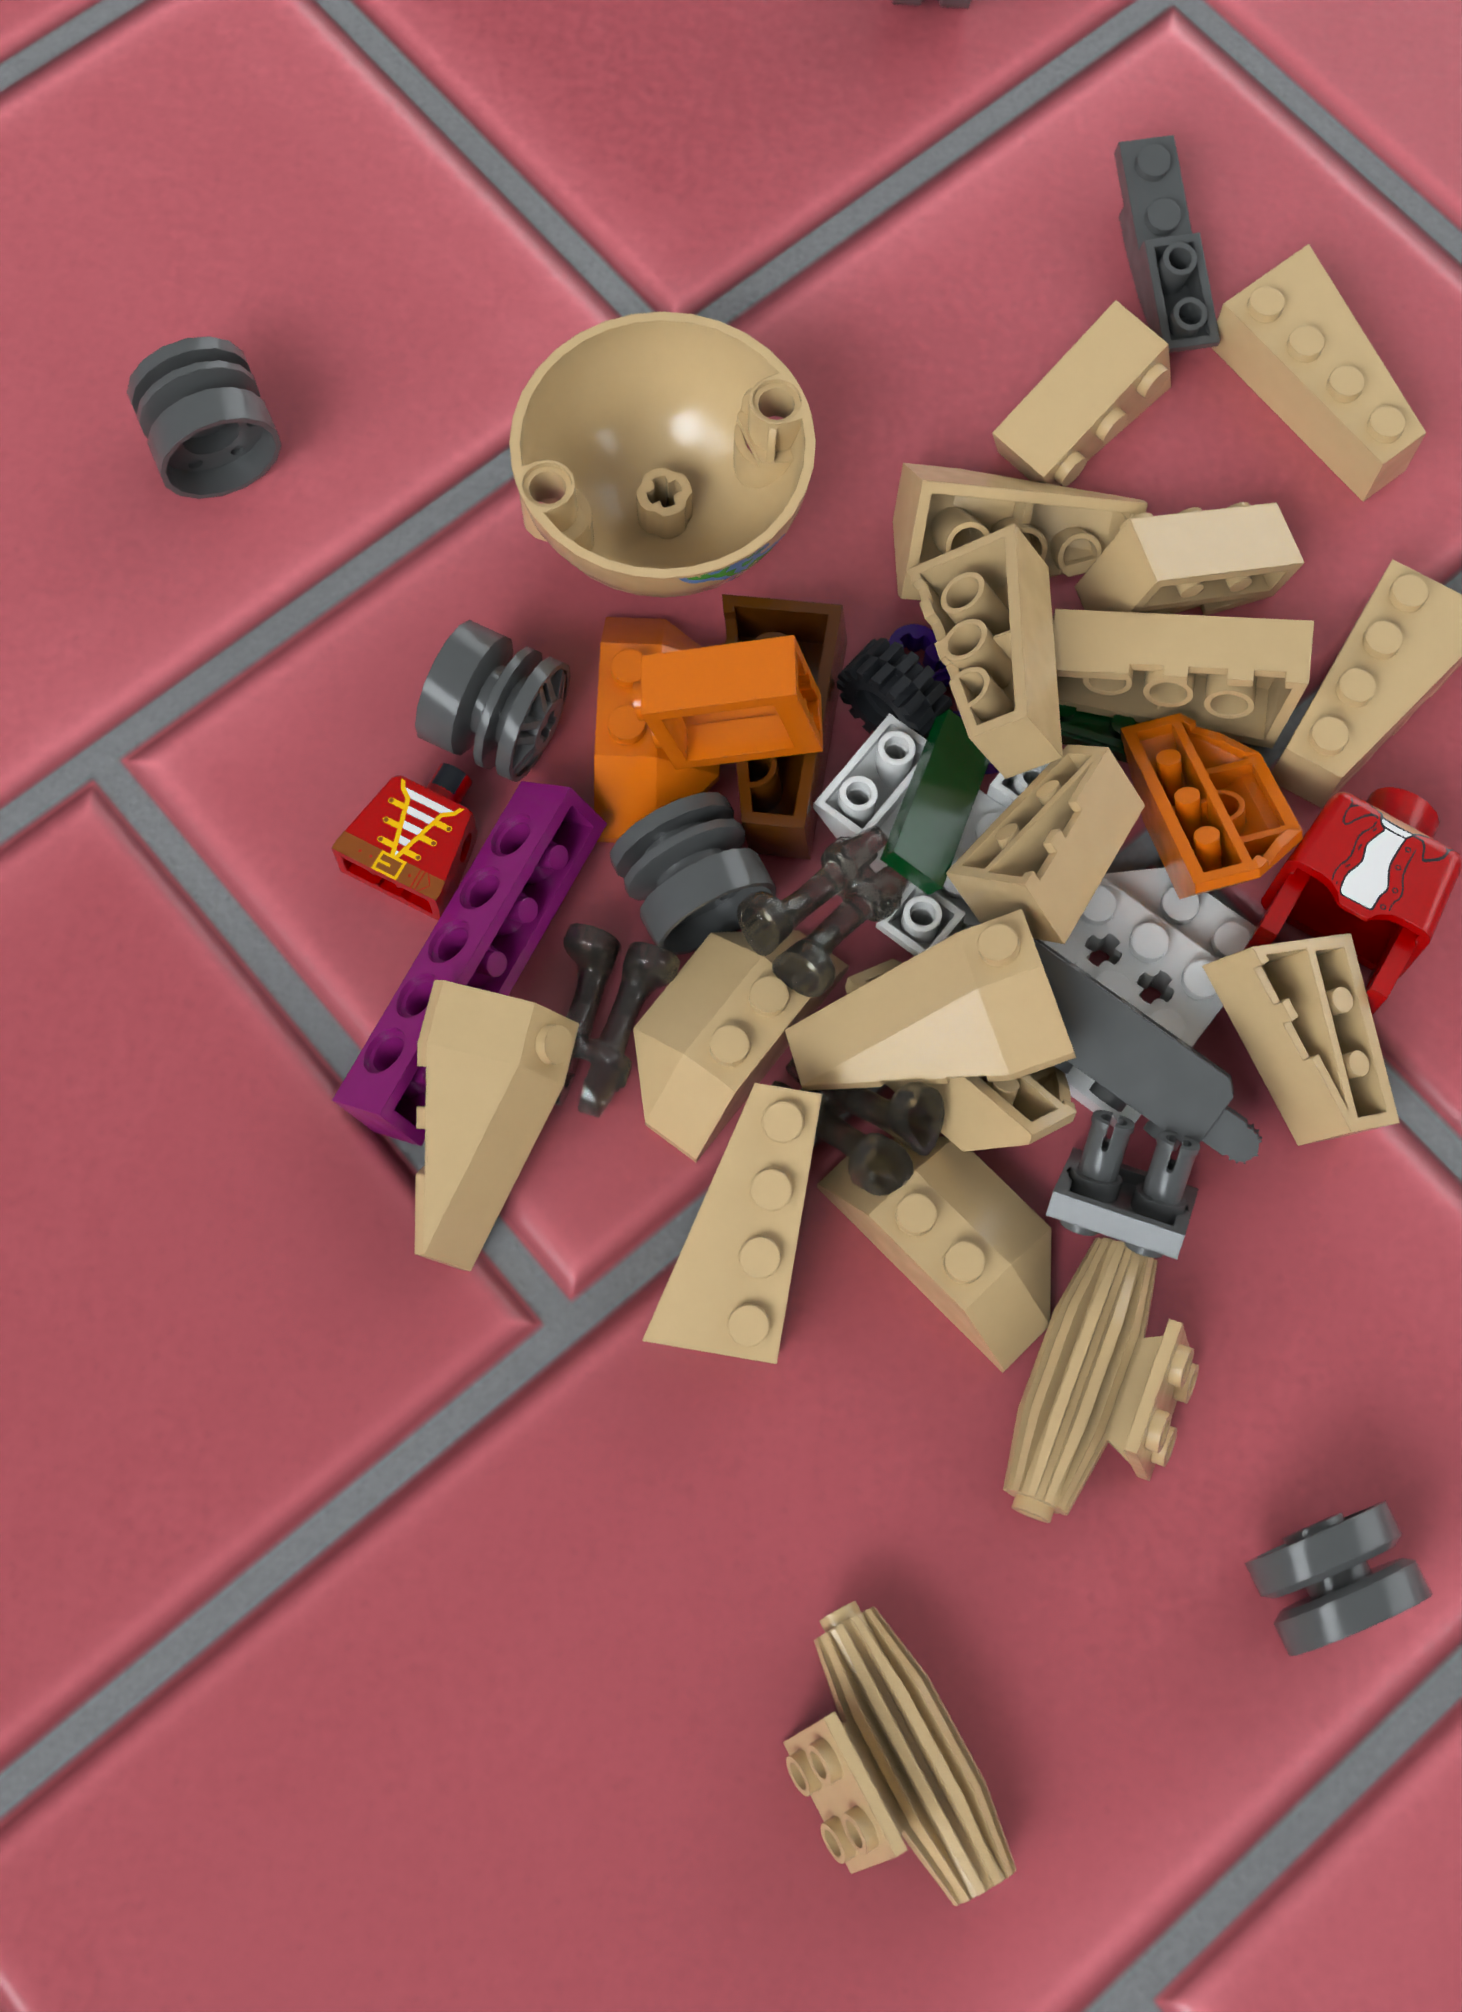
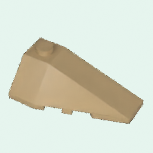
(488, 1093)

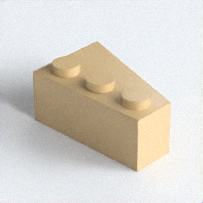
(1086, 398)
(1193, 561)
(1051, 844)
(1309, 1034)

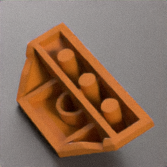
(628, 769)
(1207, 804)

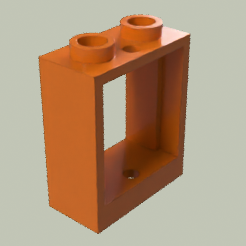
(730, 702)

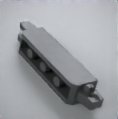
(1145, 1064)

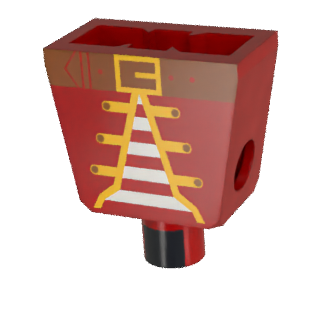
(412, 840)

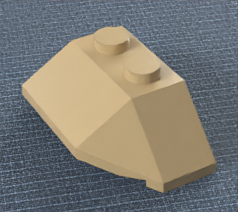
(715, 1037)
(993, 1112)
(961, 1244)

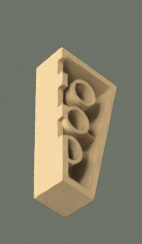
(1320, 373)
(998, 645)
(1215, 669)
(1383, 673)
(742, 1247)

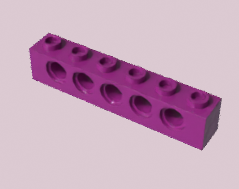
(476, 943)

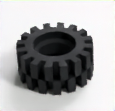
(892, 682)

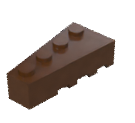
(781, 790)

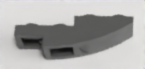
(1160, 245)

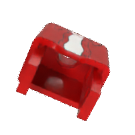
(1370, 875)

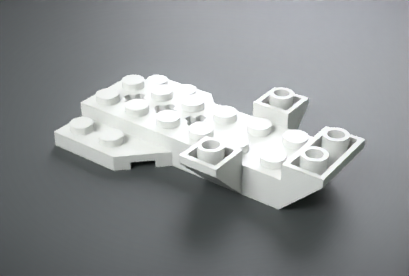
(1130, 917)

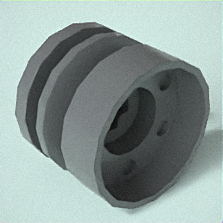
(203, 417)
(492, 700)
(689, 870)

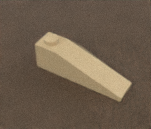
(954, 506)
(947, 1013)

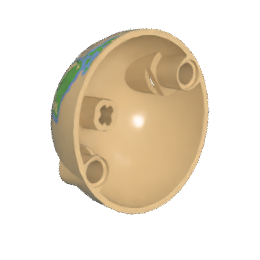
(646, 454)

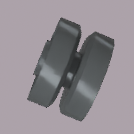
(1341, 1587)

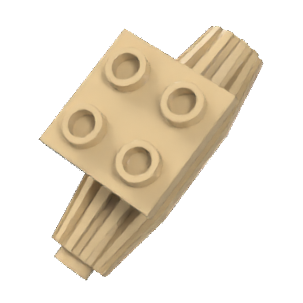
(1098, 1384)
(895, 1764)

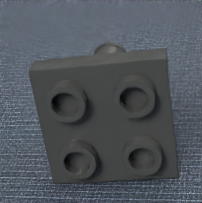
(1124, 1202)

